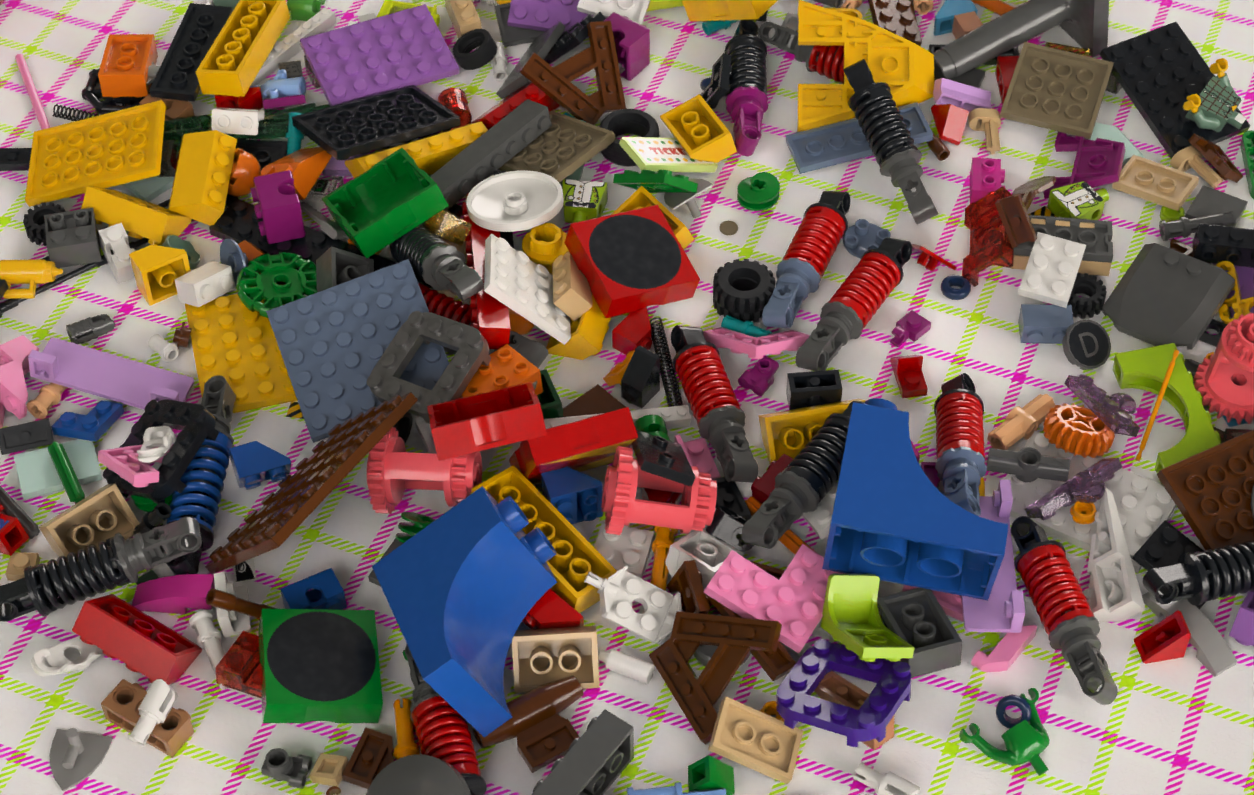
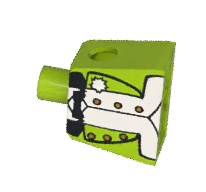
(583, 200)
(1077, 201)

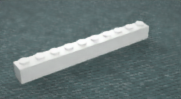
(291, 44)
(673, 416)

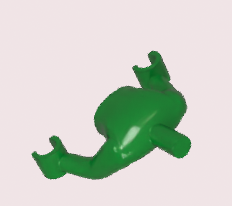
(1022, 742)

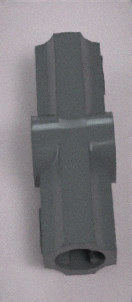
(1028, 464)

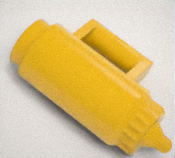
(27, 272)

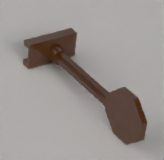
(1015, 207)

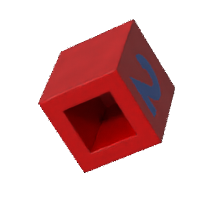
(11, 534)

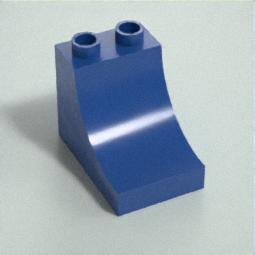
(898, 522)
(462, 597)

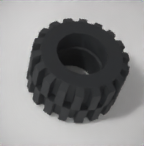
(742, 289)

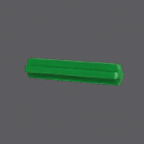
(66, 472)

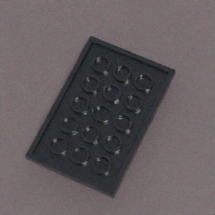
(1158, 76)
(375, 122)

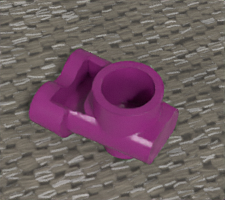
(760, 376)

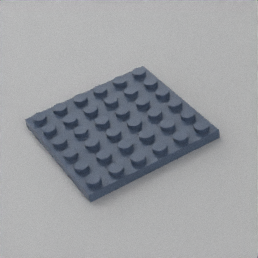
(338, 338)

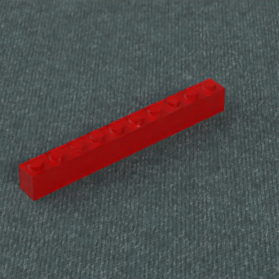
(487, 313)

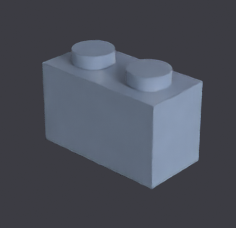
(1044, 323)

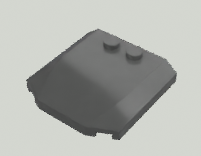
(1167, 297)

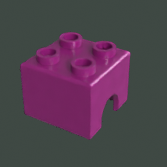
(631, 45)
(278, 207)

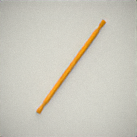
(1157, 405)

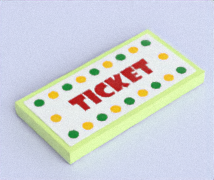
(663, 154)

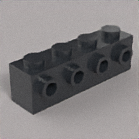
(1224, 243)

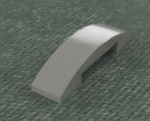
(1211, 646)

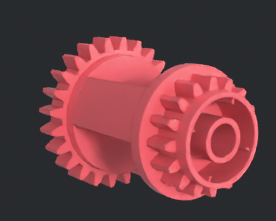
(1228, 375)
(394, 470)
(622, 508)

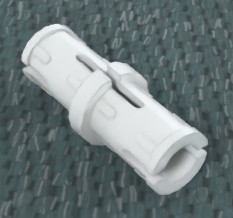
(499, 63)

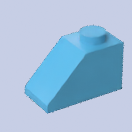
(945, 16)

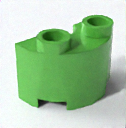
(304, 9)

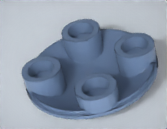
(863, 237)

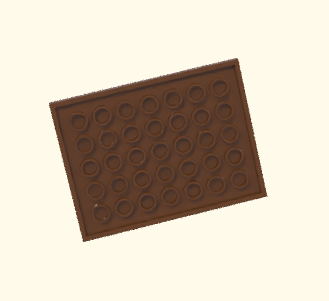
(310, 484)

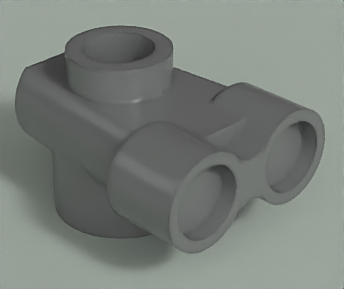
(287, 768)

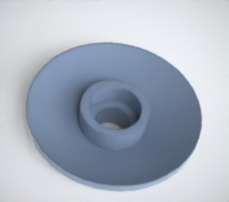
(233, 256)

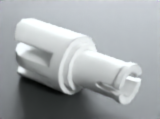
(153, 710)
(884, 783)

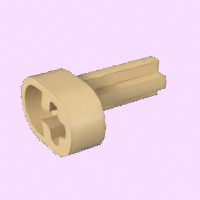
(988, 122)
(1192, 158)

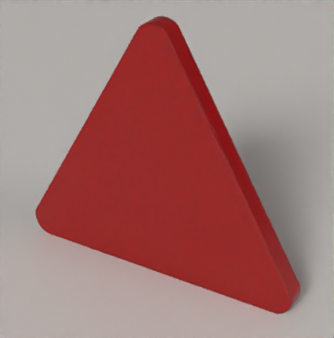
(933, 258)

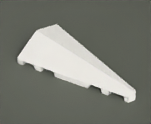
(1113, 582)

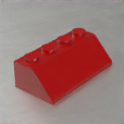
(507, 105)
(135, 639)

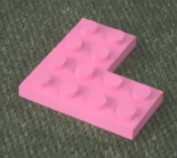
(792, 600)

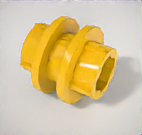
(545, 244)

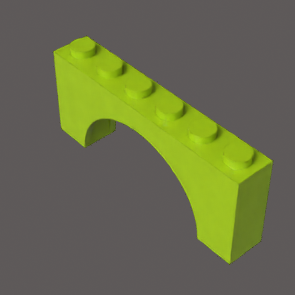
(1146, 371)

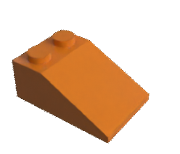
(305, 167)

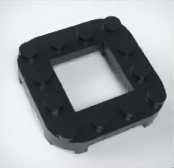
(196, 426)

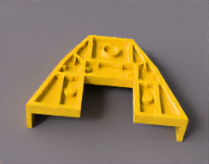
(890, 58)

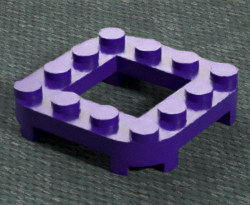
(870, 721)

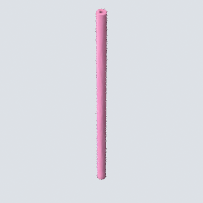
(32, 92)

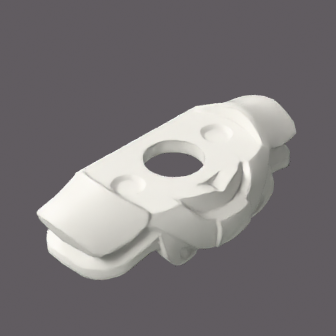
(159, 437)
(53, 661)

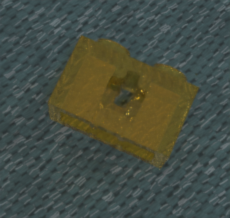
(449, 226)

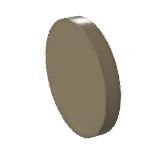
(728, 228)

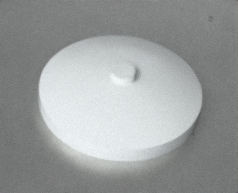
(515, 201)

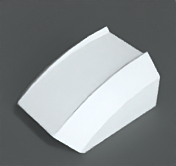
(704, 549)

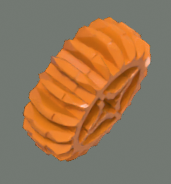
(1077, 431)

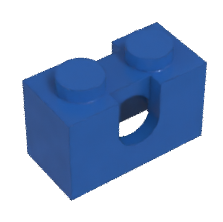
(325, 591)

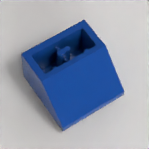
(258, 463)
(573, 494)

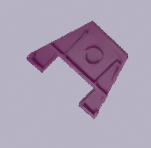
(1095, 161)

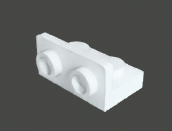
(236, 120)
(232, 622)

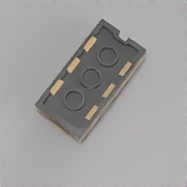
(1092, 233)

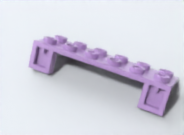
(106, 374)
(1005, 604)

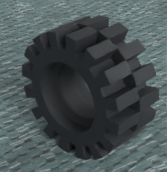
(34, 220)
(1094, 290)

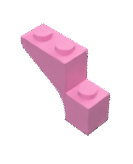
(13, 368)

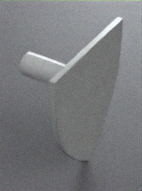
(675, 200)
(76, 756)

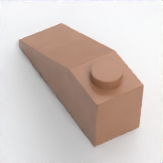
(841, 691)

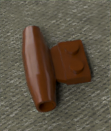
(537, 724)

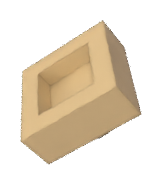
(18, 562)
(328, 769)

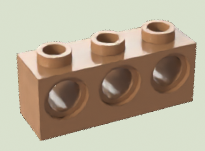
(127, 716)

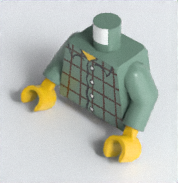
(1216, 102)

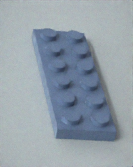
(846, 142)

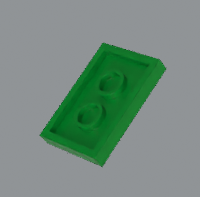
(656, 182)

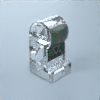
(321, 189)

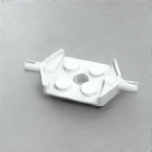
(623, 589)

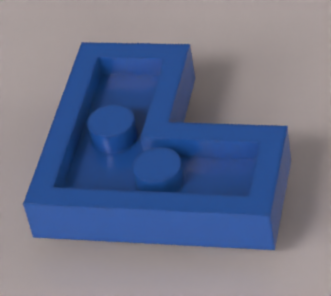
(88, 426)

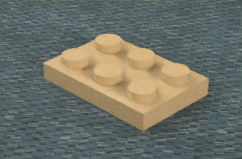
(1156, 182)
(755, 740)

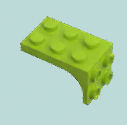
(854, 618)

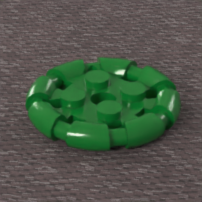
(275, 269)

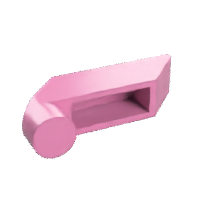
(1005, 652)

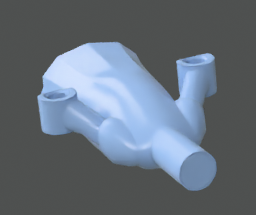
(282, 86)

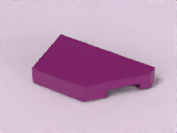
(284, 102)

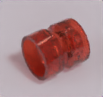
(457, 102)

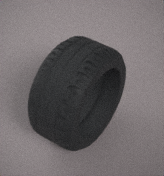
(627, 122)

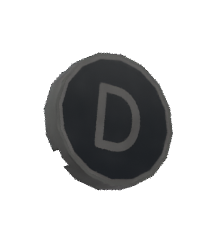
(1086, 344)

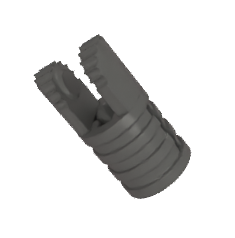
(89, 328)

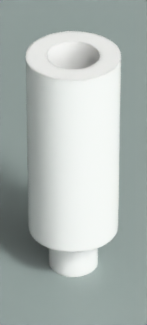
(627, 665)

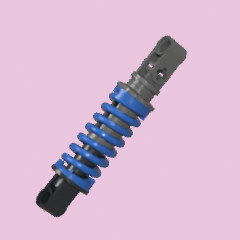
(205, 475)

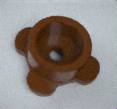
(182, 336)

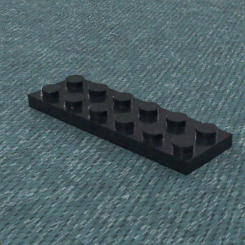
(192, 41)

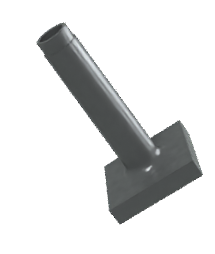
(1081, 19)

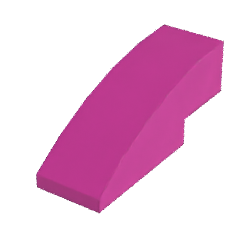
(174, 593)

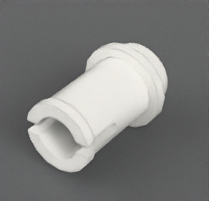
(167, 350)

